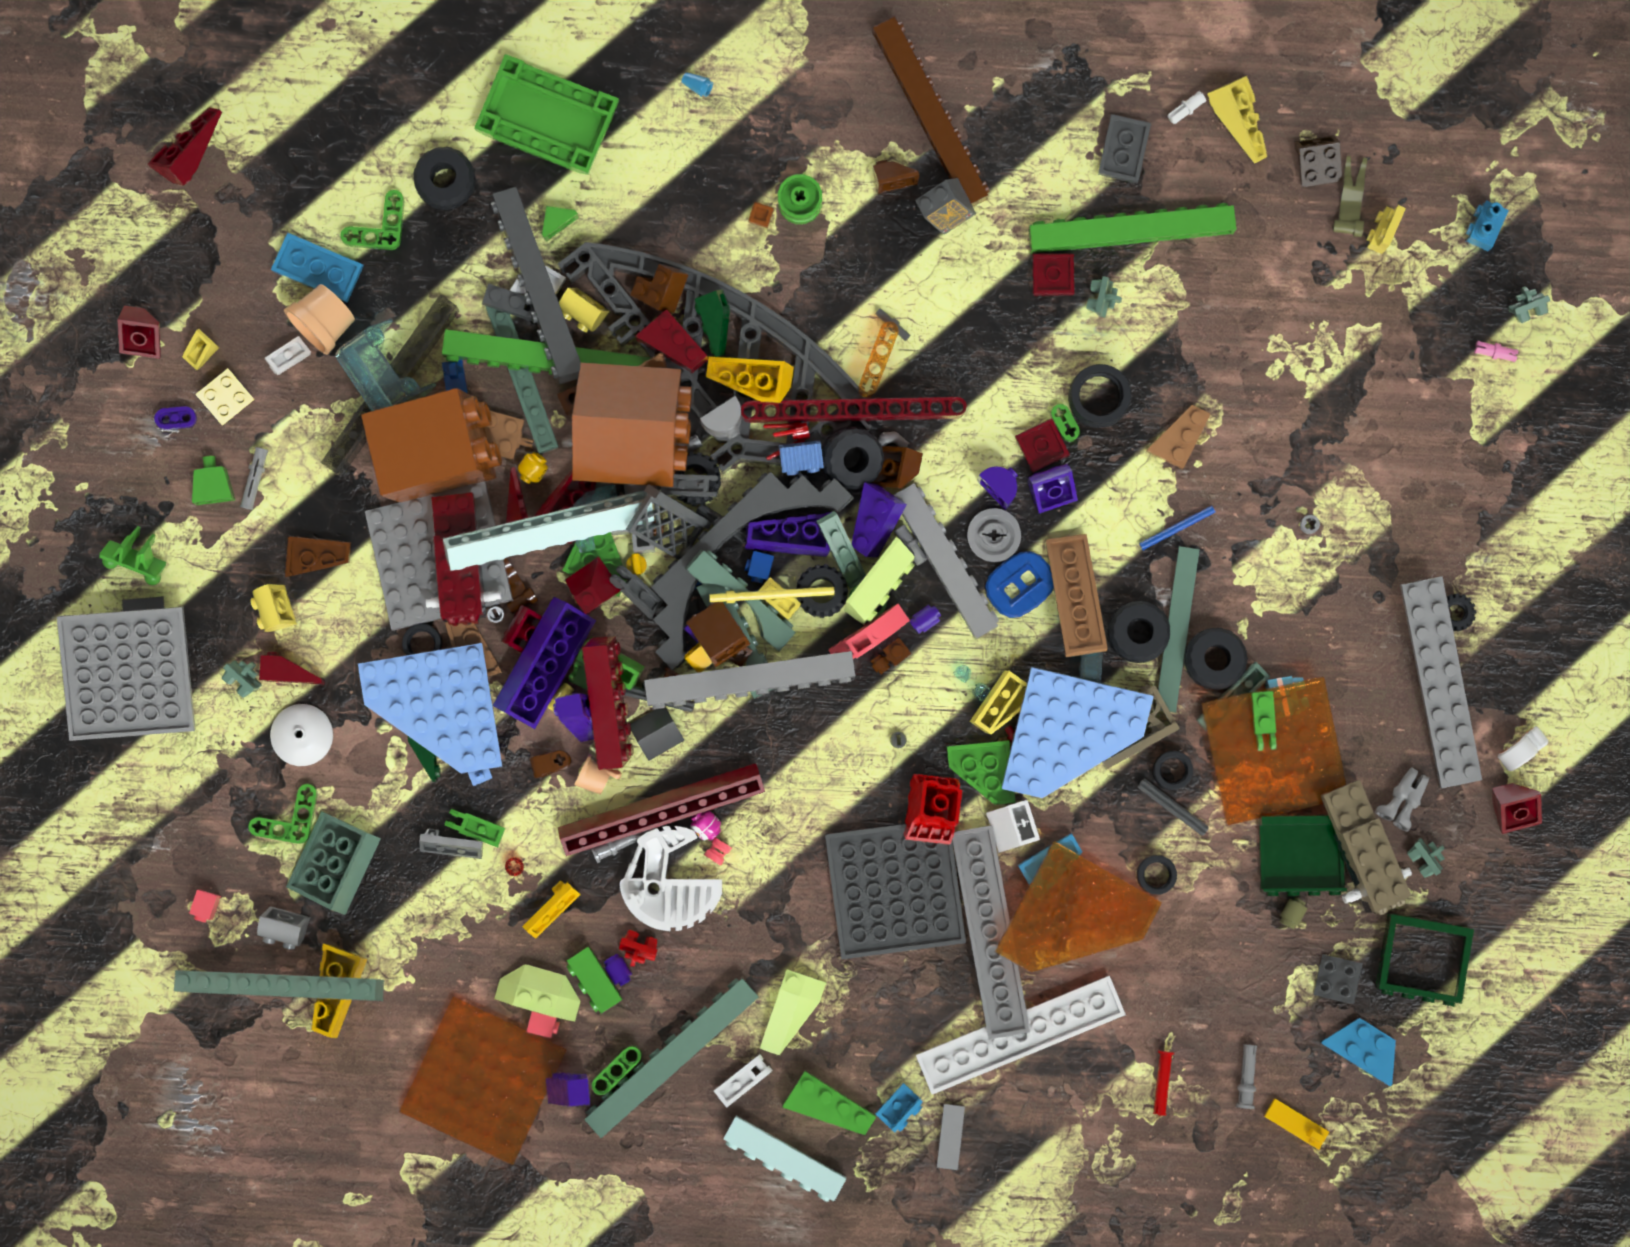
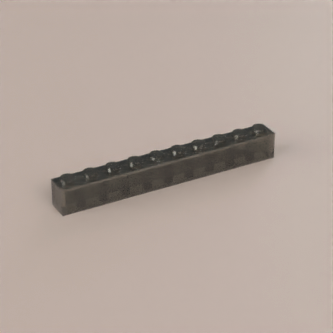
(405, 365)

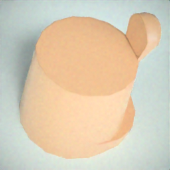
(594, 779)

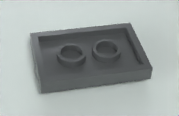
(1124, 148)

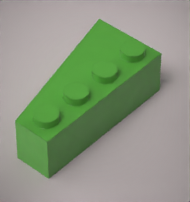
(826, 1104)

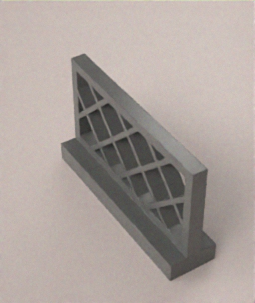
(672, 507)

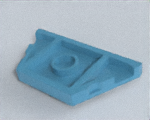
(1365, 1048)

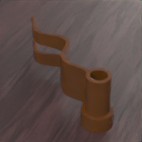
(520, 594)

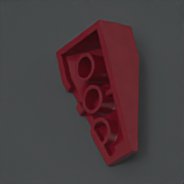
(565, 495)

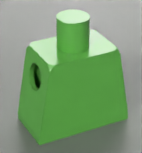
(211, 484)

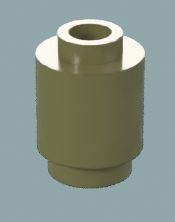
(1293, 913)

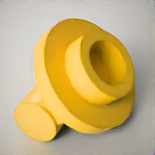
(636, 564)

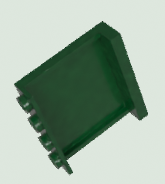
(1299, 856)

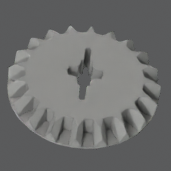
(983, 545)

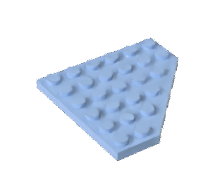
(439, 703)
(1069, 729)

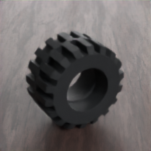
(704, 462)
(840, 590)

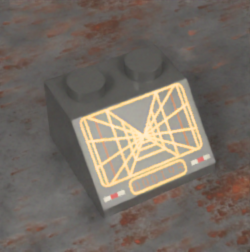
(946, 205)

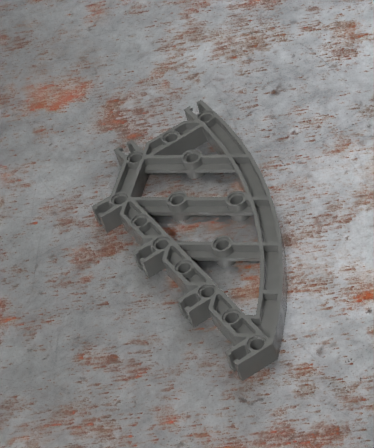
(755, 317)

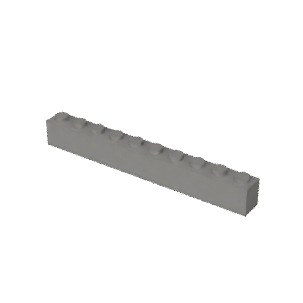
(750, 678)

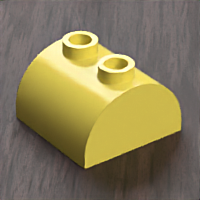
(583, 309)
(273, 607)

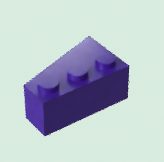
(875, 519)

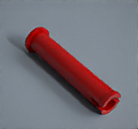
(1162, 1084)

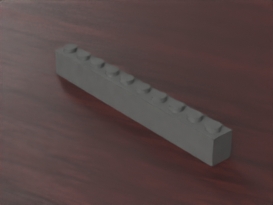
(537, 285)

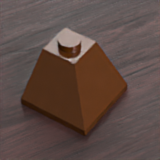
(893, 176)
(898, 467)

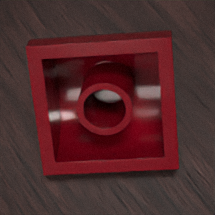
(521, 628)

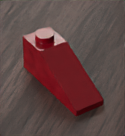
(279, 669)

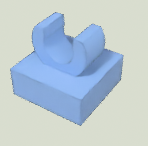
(480, 776)

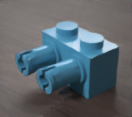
(1486, 225)

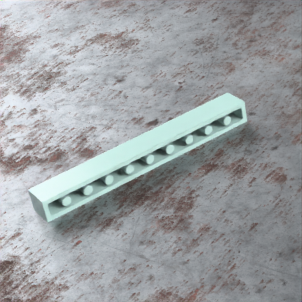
(543, 531)

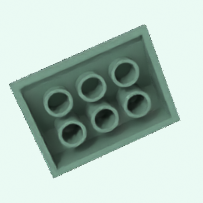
(333, 863)

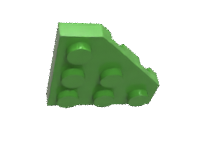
(604, 548)
(983, 768)

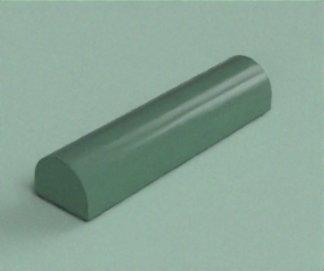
(1250, 681)

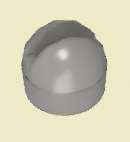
(490, 614)

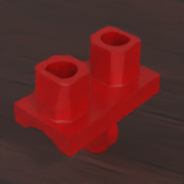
(636, 951)

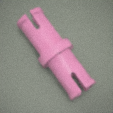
(1496, 351)

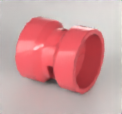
(714, 854)

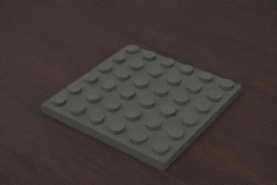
(893, 892)

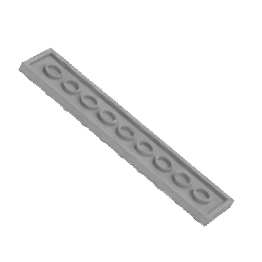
(1441, 682)
(987, 922)

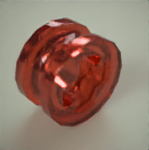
(517, 861)

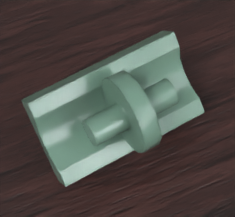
(1106, 298)
(1527, 302)
(244, 675)
(1421, 850)

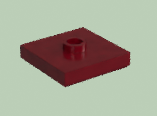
(1053, 274)
(1042, 445)

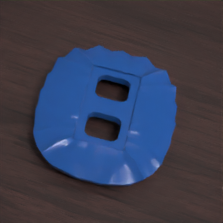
(1010, 572)

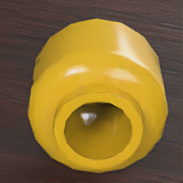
(532, 467)

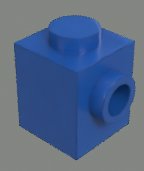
(759, 567)

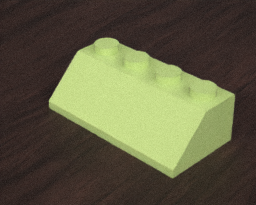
(879, 582)

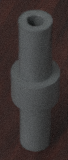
(886, 318)

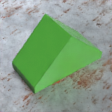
(556, 220)

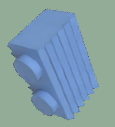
(801, 457)

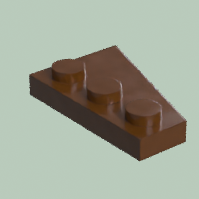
(314, 554)

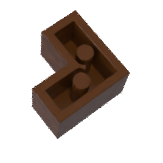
(663, 290)

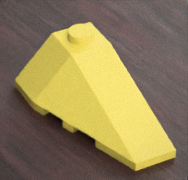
(1235, 109)

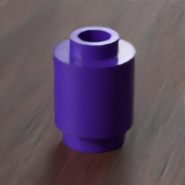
(925, 619)
(617, 970)

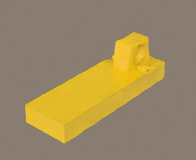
(563, 897)
(1296, 1124)

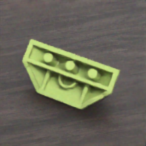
(539, 992)

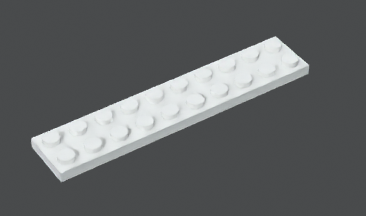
(1048, 1025)

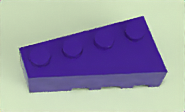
(788, 535)
(568, 1089)

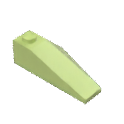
(793, 1006)

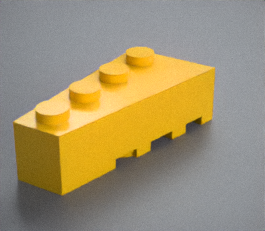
(330, 1013)

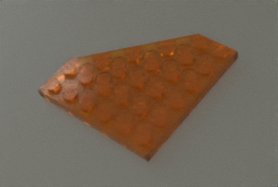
(1074, 913)

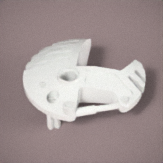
(678, 900)

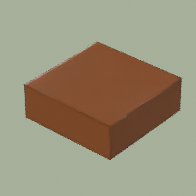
(761, 215)

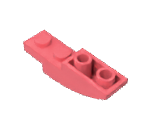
(872, 632)

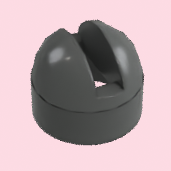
(893, 740)

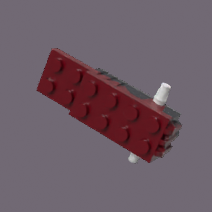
(459, 591)

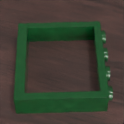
(1409, 993)

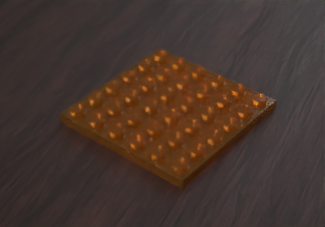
(1282, 778)
(482, 1080)

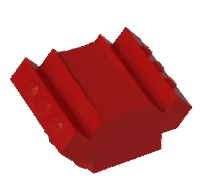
(933, 809)

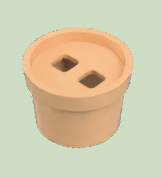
(320, 318)

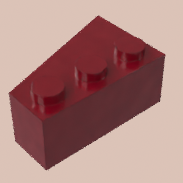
(669, 337)

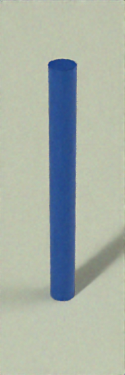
(1177, 527)

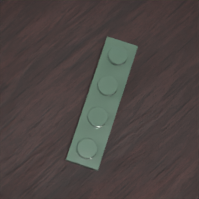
(842, 549)

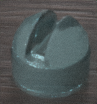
(962, 673)
(981, 691)

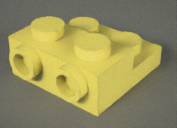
(1385, 230)

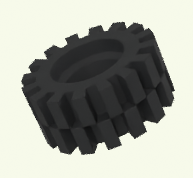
(1468, 609)

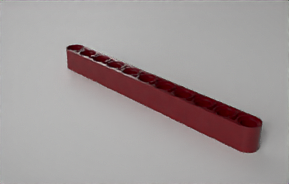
(863, 414)

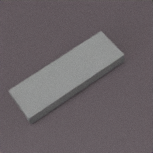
(950, 1136)

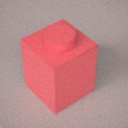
(204, 905)
(543, 1025)

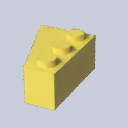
(1001, 703)

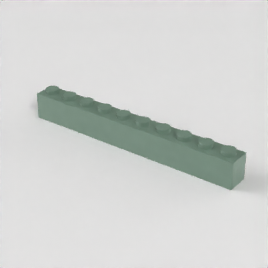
(279, 985)
(671, 1058)

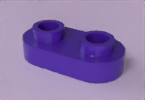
(176, 417)

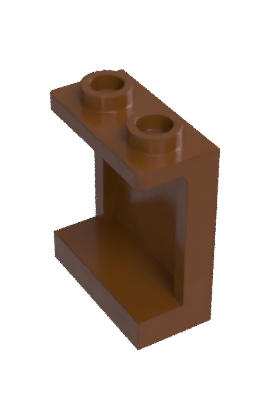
(718, 632)

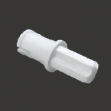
(1186, 107)

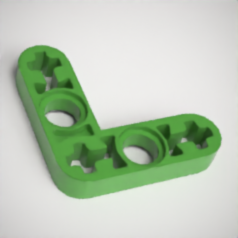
(386, 231)
(290, 828)

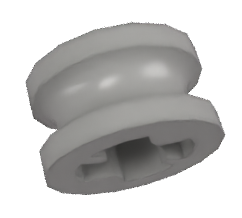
(1303, 522)

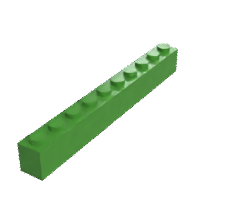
(1132, 229)
(519, 353)

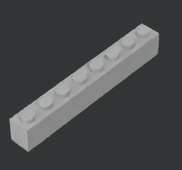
(946, 563)

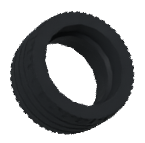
(1117, 378)

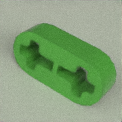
(1069, 420)

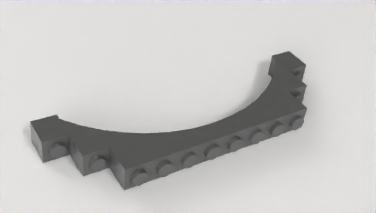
(763, 500)

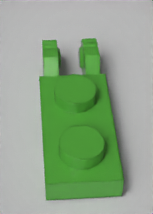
(1264, 717)
(477, 828)

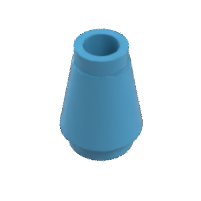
(698, 84)

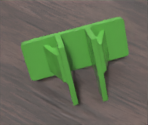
(138, 561)

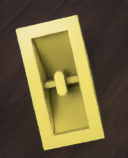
(199, 350)

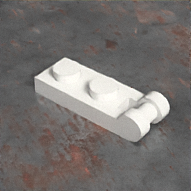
(742, 1081)

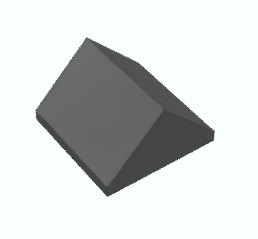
(656, 733)

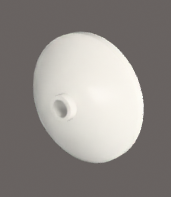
(316, 735)

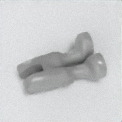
(1404, 792)

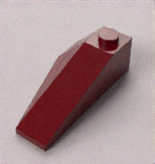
(183, 157)
(516, 506)

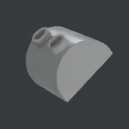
(723, 420)
(282, 927)

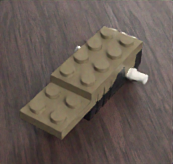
(1366, 851)

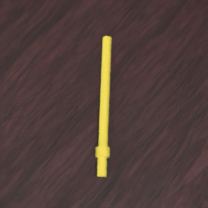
(731, 596)

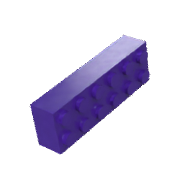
(544, 662)

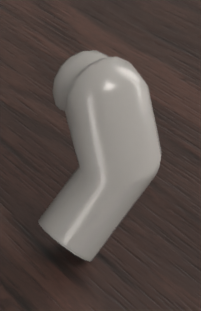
(892, 437)

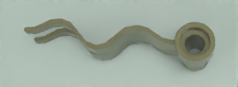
(1351, 201)

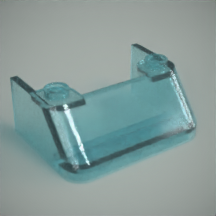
(373, 373)

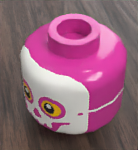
(706, 825)

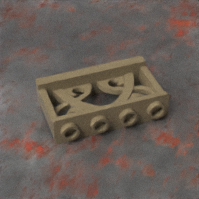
(1158, 732)

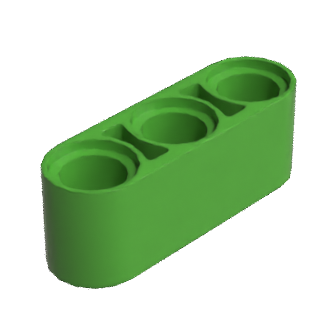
(607, 1074)

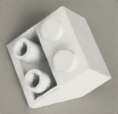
(1013, 826)

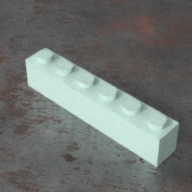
(784, 1158)

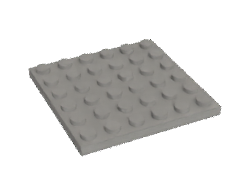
(407, 561)
(126, 673)

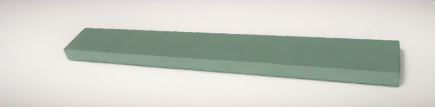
(525, 388)
(1179, 621)

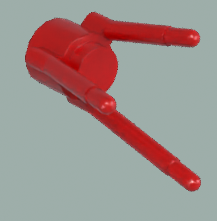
(797, 430)

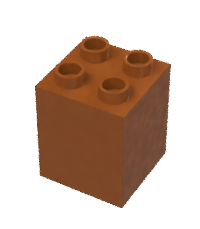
(630, 424)
(431, 445)

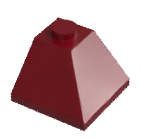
(138, 333)
(592, 585)
(1516, 807)

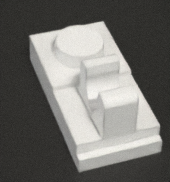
(288, 355)

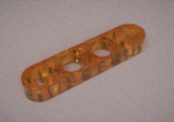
(880, 360)

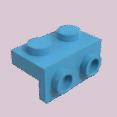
(899, 1108)

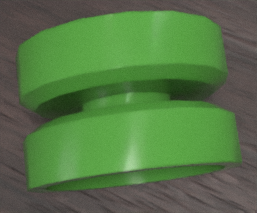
(800, 187)

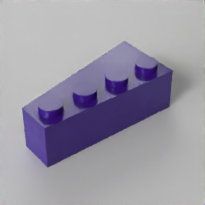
(575, 715)

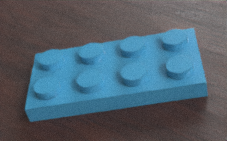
(316, 265)

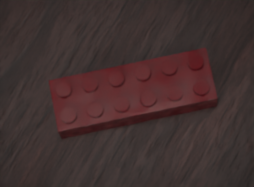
(607, 702)

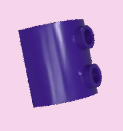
(999, 484)
(1052, 488)

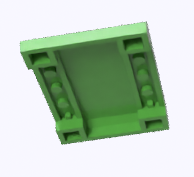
(546, 115)

